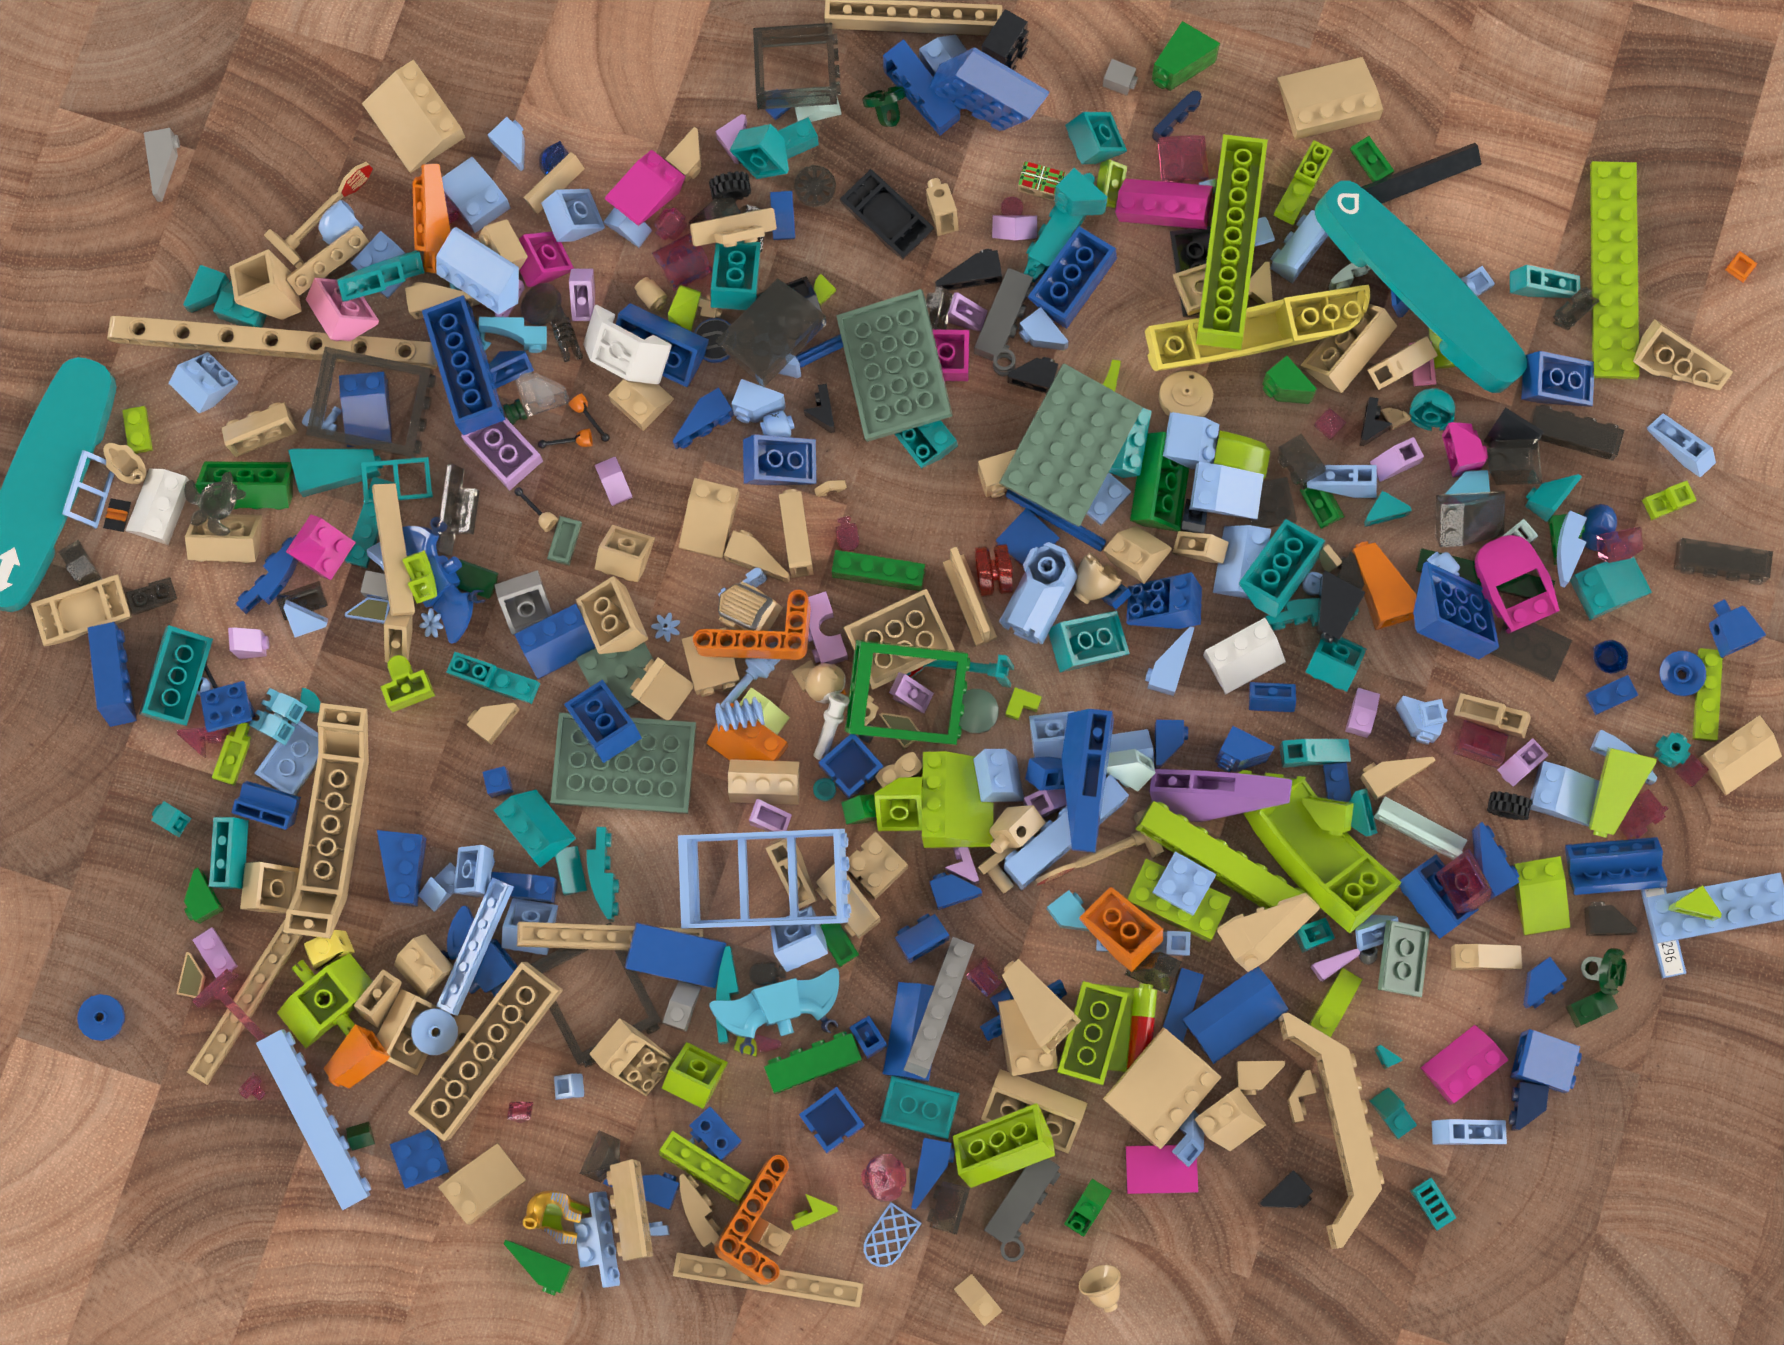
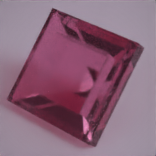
(520, 1111)

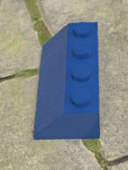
(1073, 276)
(686, 349)
(906, 1020)

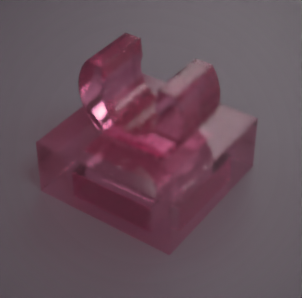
(1691, 770)
(251, 1086)

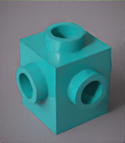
(1667, 755)

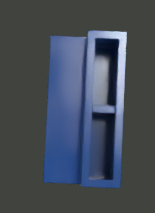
(266, 805)

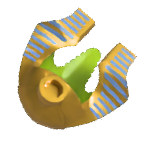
(546, 1210)

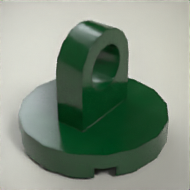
(885, 102)
(1610, 971)

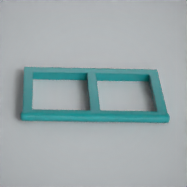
(394, 463)

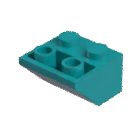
(928, 442)

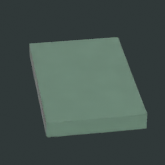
(1403, 958)

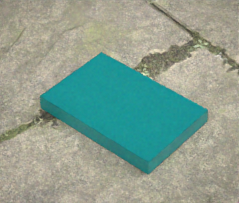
(919, 1107)

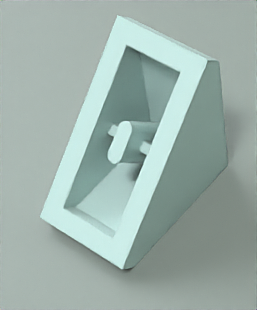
(817, 112)

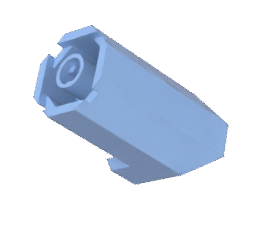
(1040, 593)

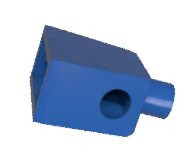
(1734, 629)

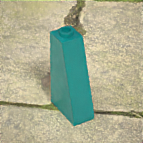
(330, 468)

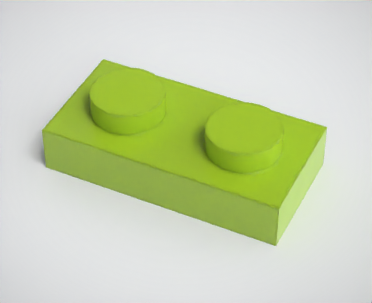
(137, 429)

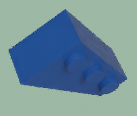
(403, 865)

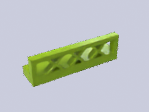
(704, 1167)

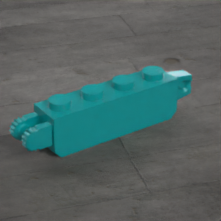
(1052, 239)

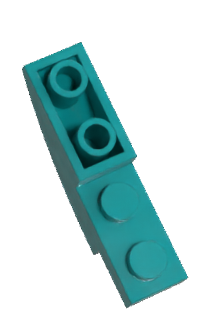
(1298, 613)
(493, 678)
(603, 883)

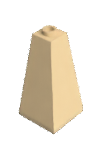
(1042, 1010)

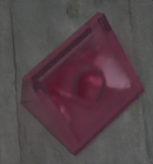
(1481, 744)

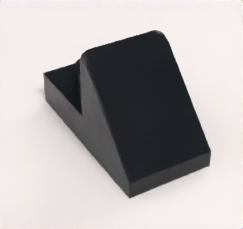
(823, 414)
(1371, 427)
(1193, 520)

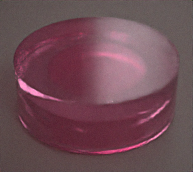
(1012, 206)

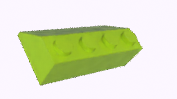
(1003, 1146)

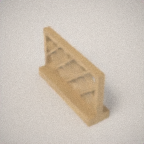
(969, 598)

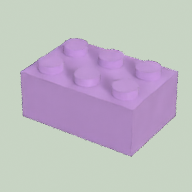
(504, 452)

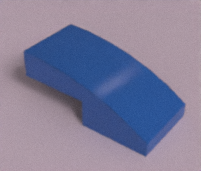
(784, 215)

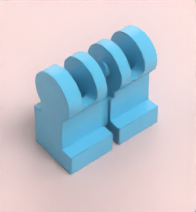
(277, 725)

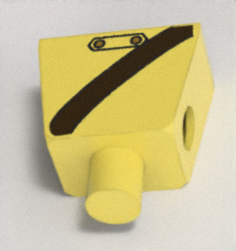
(326, 951)

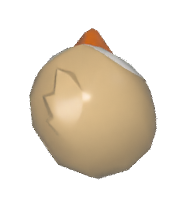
(825, 680)

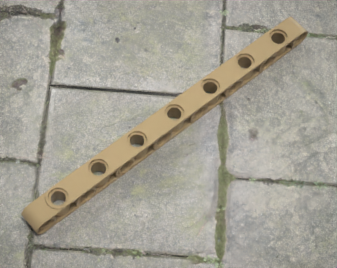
(256, 340)

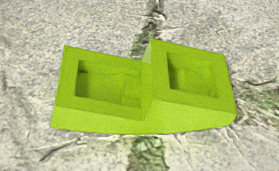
(1669, 500)
(422, 578)

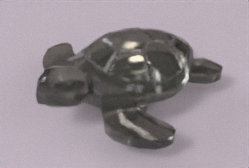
(214, 502)

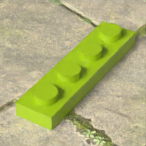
(1708, 698)

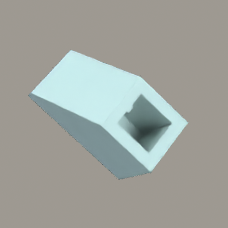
(1130, 768)

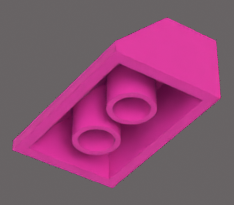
(1464, 1064)

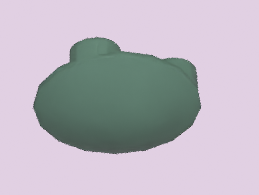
(979, 711)

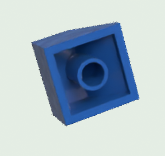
(922, 937)

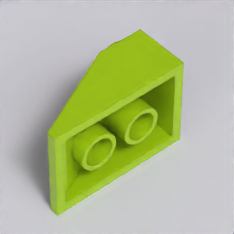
(1542, 896)

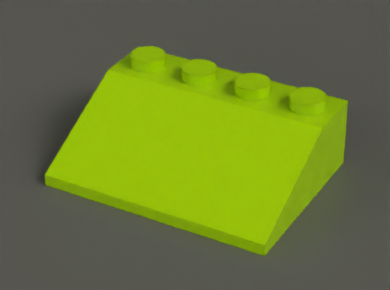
(953, 803)

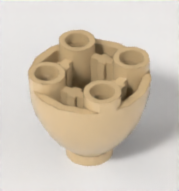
(1095, 580)

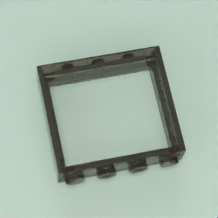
(791, 36)

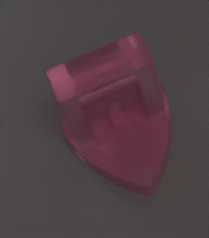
(984, 977)

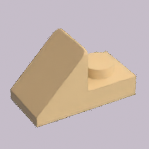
(769, 1236)

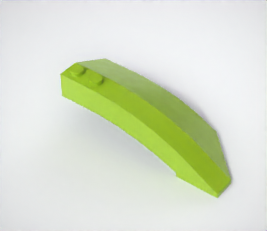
(1326, 866)

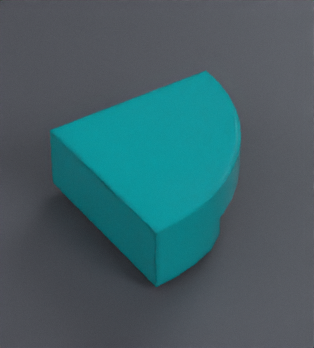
(310, 700)

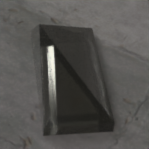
(602, 1154)

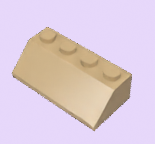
(1343, 356)
(1059, 1110)

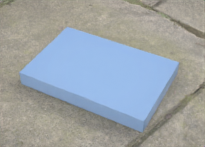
(292, 764)

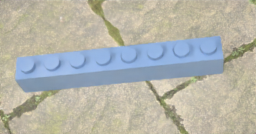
(313, 1118)

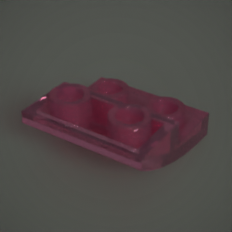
(1183, 158)

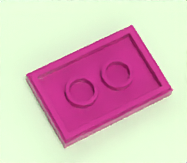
(1158, 1171)

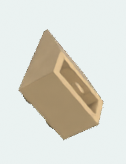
(632, 1057)

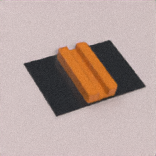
(117, 515)

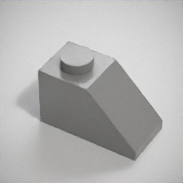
(681, 1006)

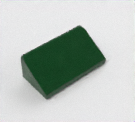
(477, 578)

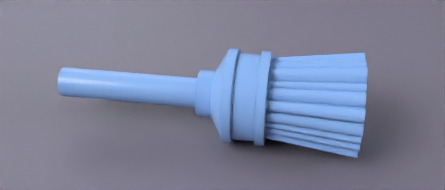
(756, 668)

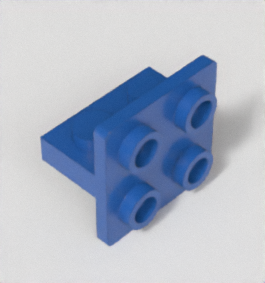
(226, 706)

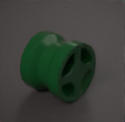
(515, 411)

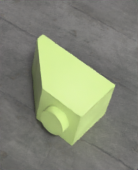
(773, 716)

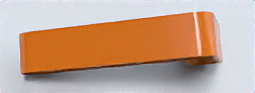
(761, 638)
(749, 1219)

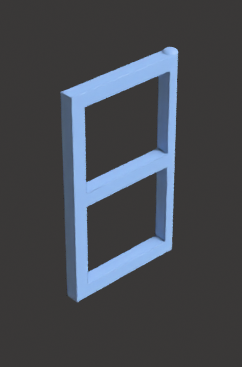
(75, 483)

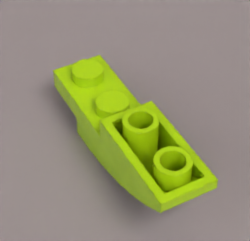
(1303, 182)

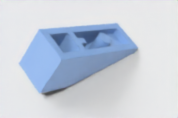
(1683, 445)
(1347, 480)
(1168, 667)
(1468, 1132)

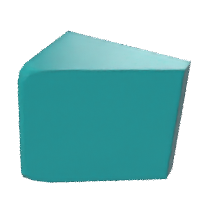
(1386, 1057)

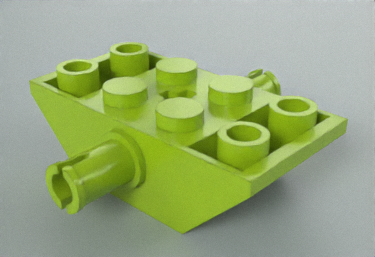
(304, 1012)

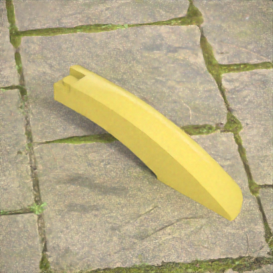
(1266, 328)

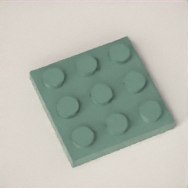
(617, 671)

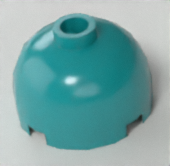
(1432, 409)

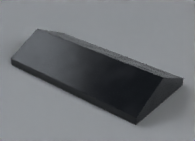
(1189, 251)

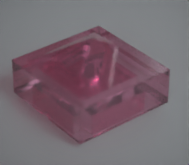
(1329, 423)

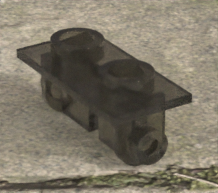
(1570, 314)

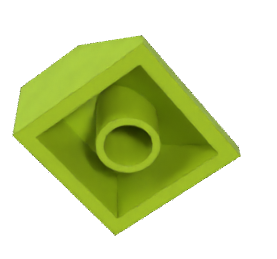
(900, 805)
(694, 1075)

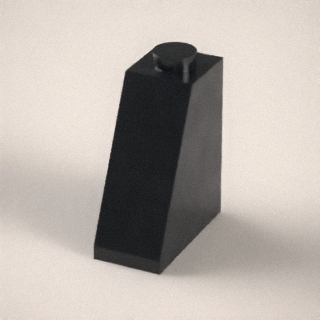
(1336, 606)

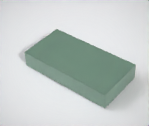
(564, 540)

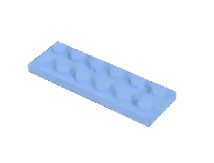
(1740, 902)

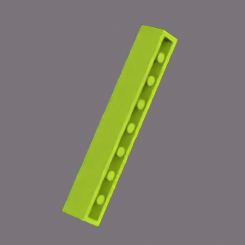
(1214, 854)

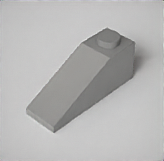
(161, 156)

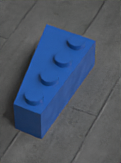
(909, 72)
(111, 674)

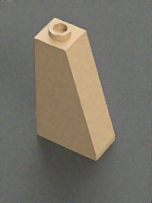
(796, 533)

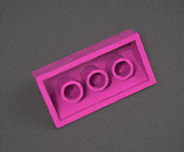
(1164, 203)

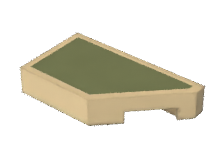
(899, 722)
(191, 978)

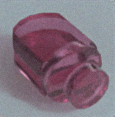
(847, 534)

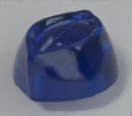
(552, 156)
(1610, 656)

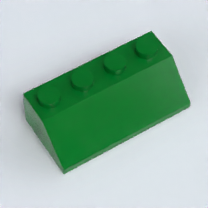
(263, 482)
(1159, 488)

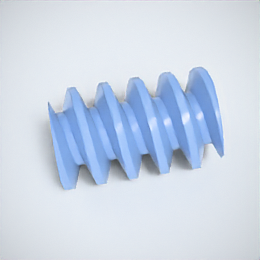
(738, 713)

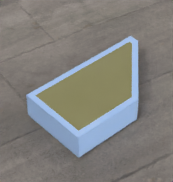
(370, 610)

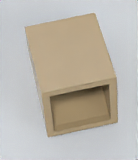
(263, 286)

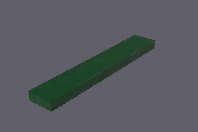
(1524, 586)

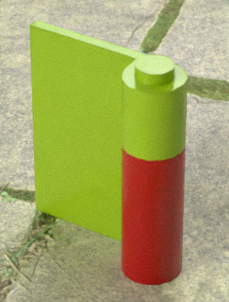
(1135, 1027)

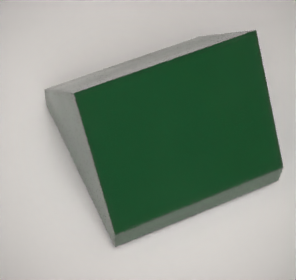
(360, 1136)

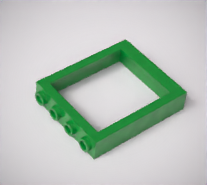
(860, 686)

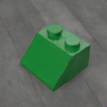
(1288, 383)

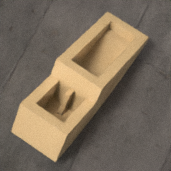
(1493, 715)

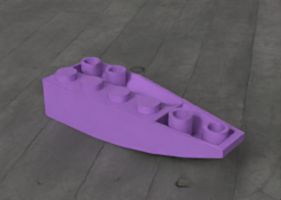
(1215, 795)

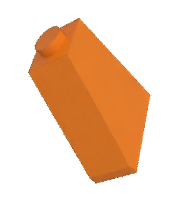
(355, 1058)

